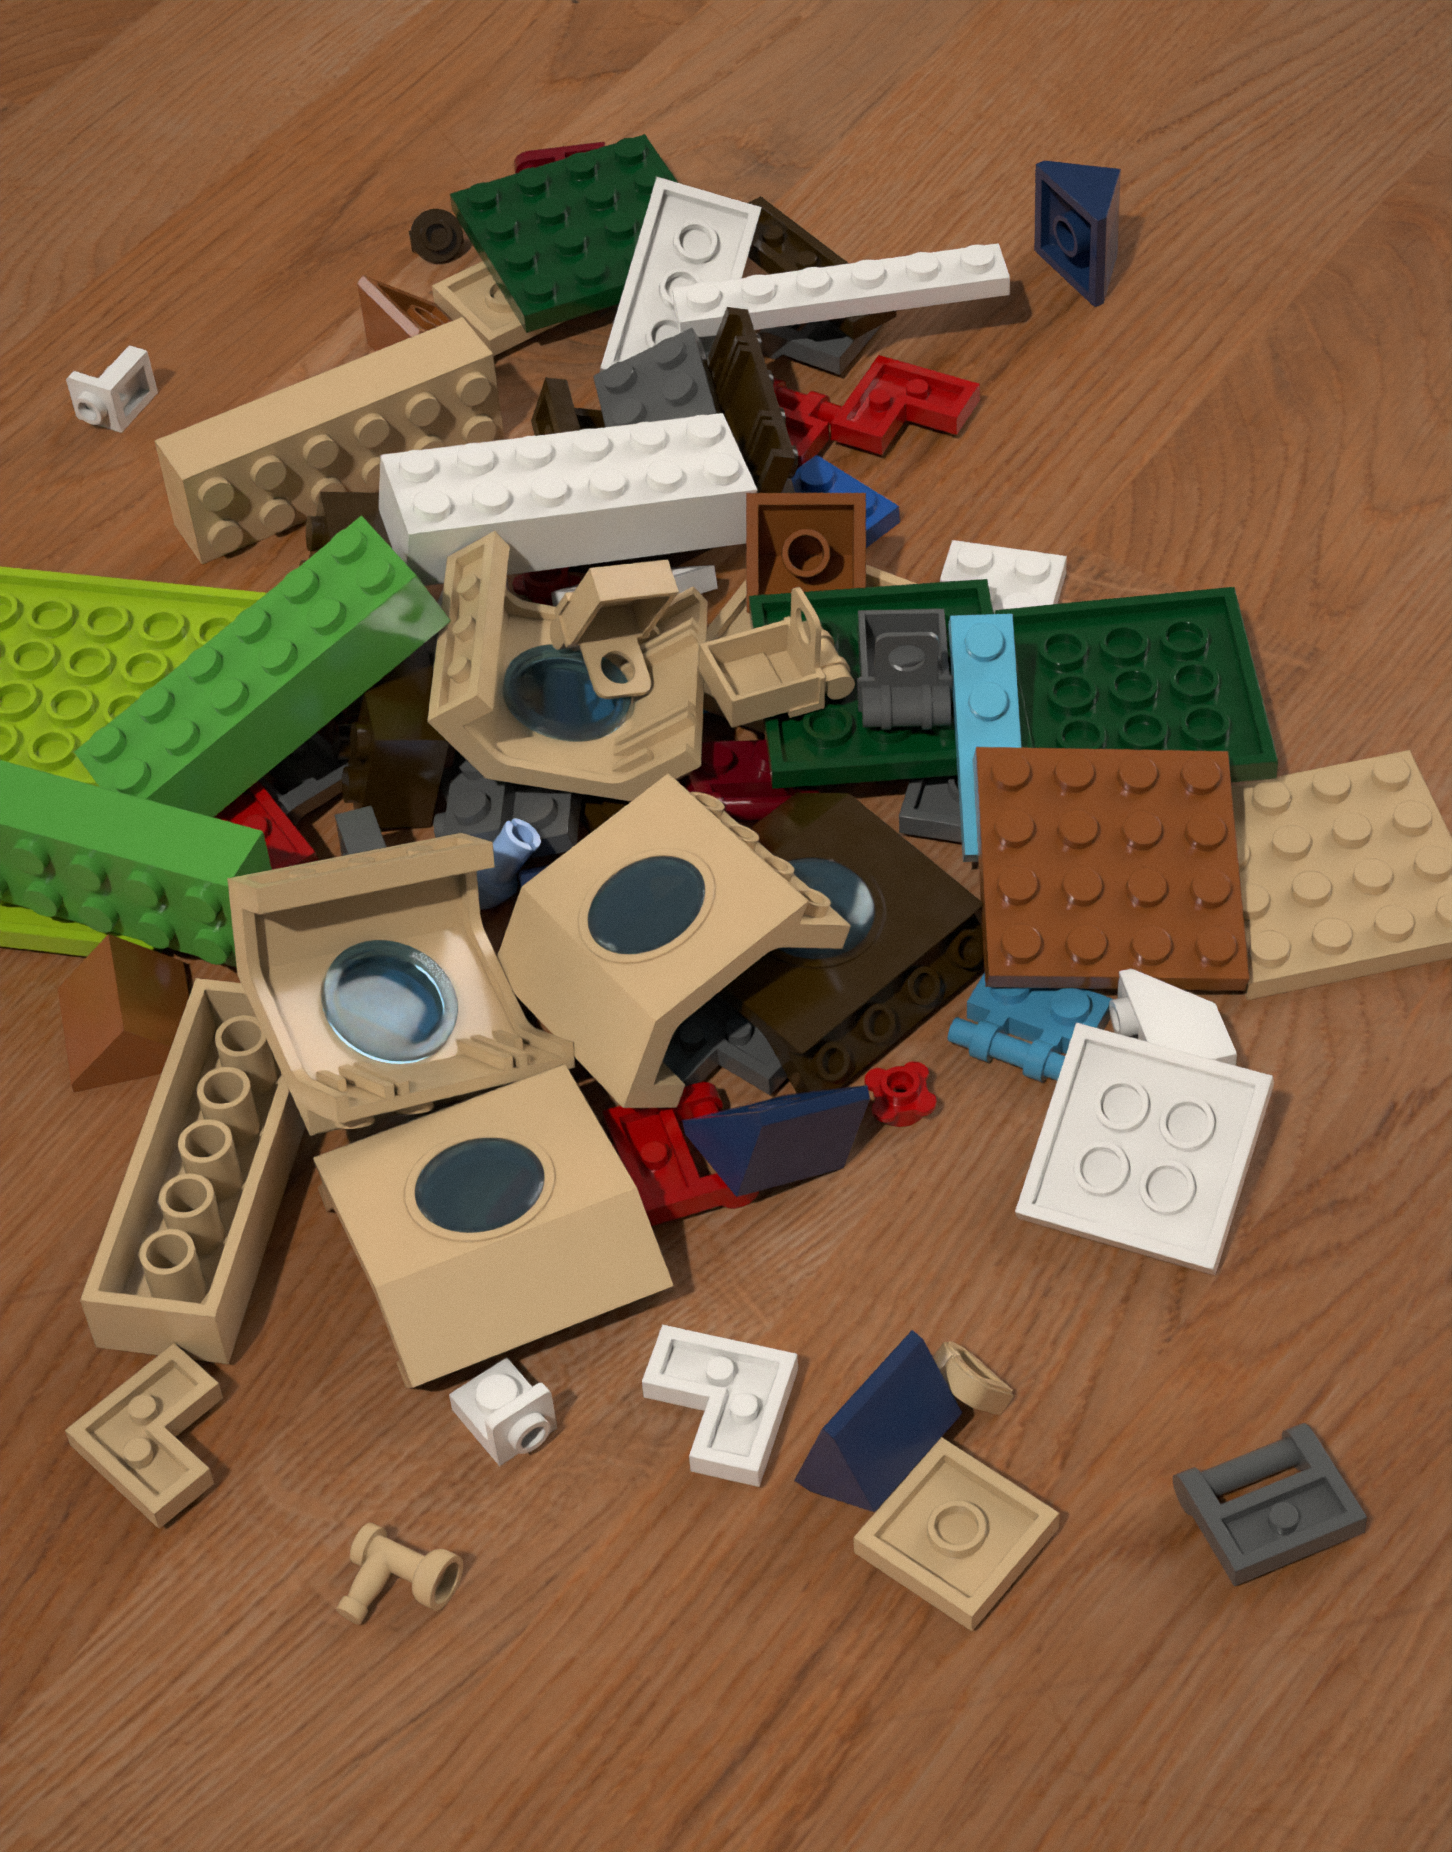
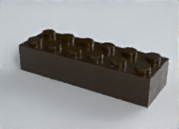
(385, 732)

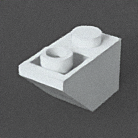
(1169, 1017)

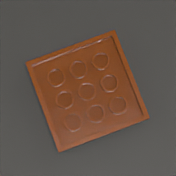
(1108, 868)

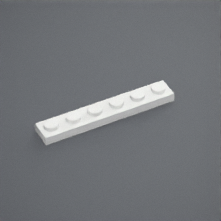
(846, 289)

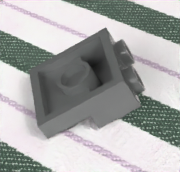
(484, 805)

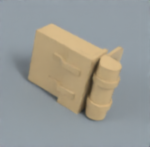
(609, 615)
(775, 667)

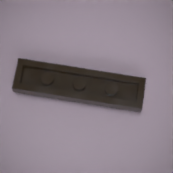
(785, 246)

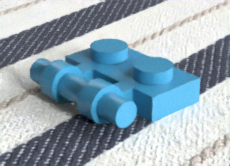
(1032, 1014)

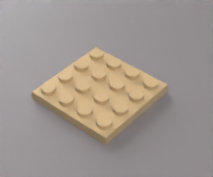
(1342, 874)

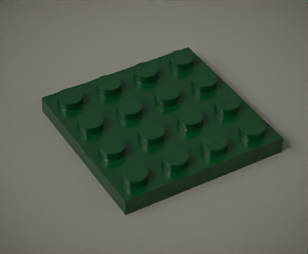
(563, 230)
(1143, 678)
(831, 742)

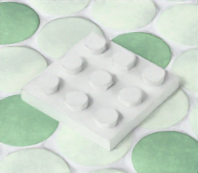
(1145, 1148)

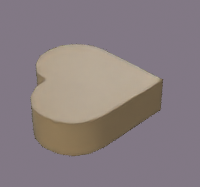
(971, 1379)

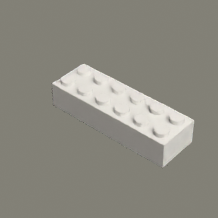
(569, 495)

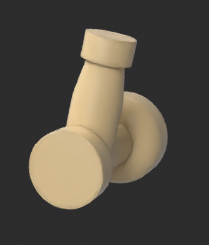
(432, 1576)

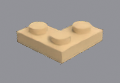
(135, 1433)

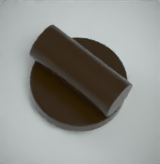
(436, 235)

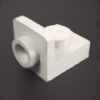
(117, 394)
(505, 1411)

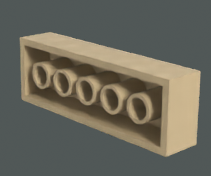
(272, 457)
(197, 1188)

